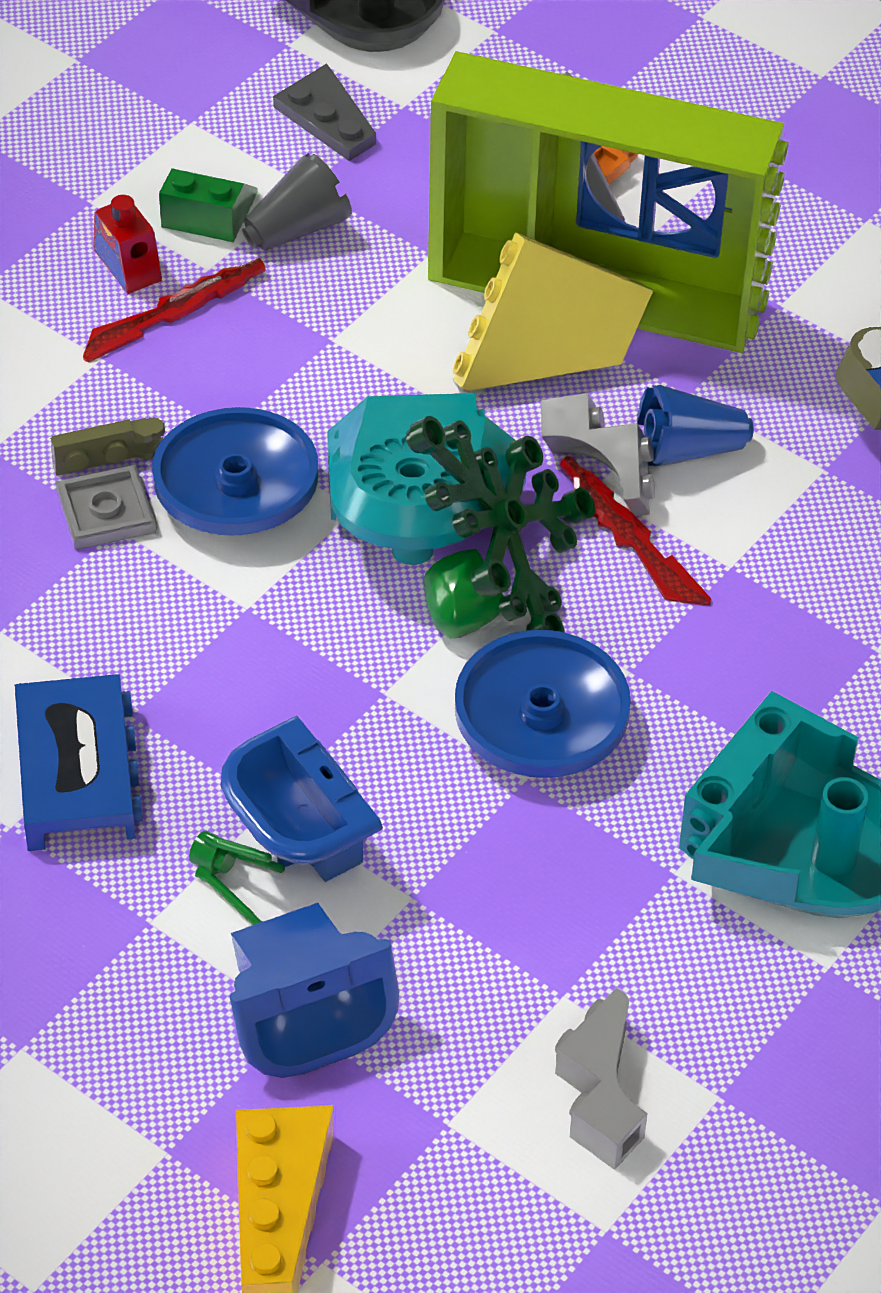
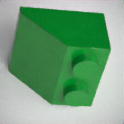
(204, 204)

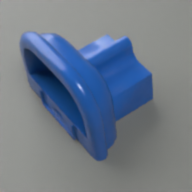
(298, 800)
(310, 992)

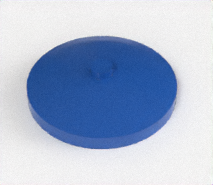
(235, 471)
(542, 703)

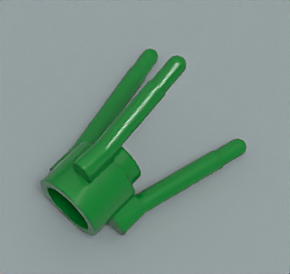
(217, 855)

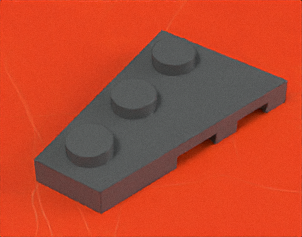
(327, 112)

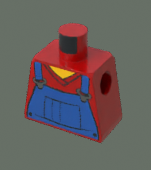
(124, 234)

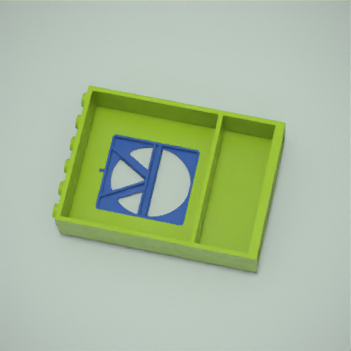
(515, 159)

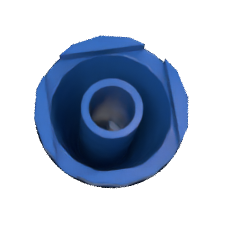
(690, 425)

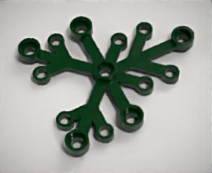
(503, 514)

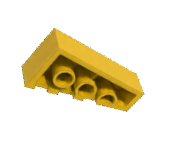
(279, 1184)

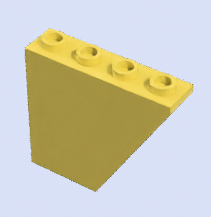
(548, 318)

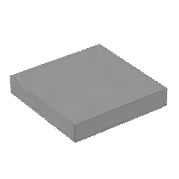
(105, 507)

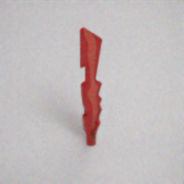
(170, 308)
(628, 531)

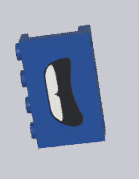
(76, 757)

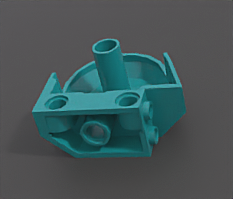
(382, 483)
(788, 816)

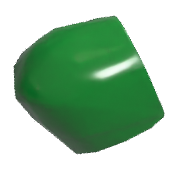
(453, 600)

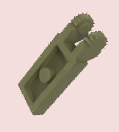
(106, 444)

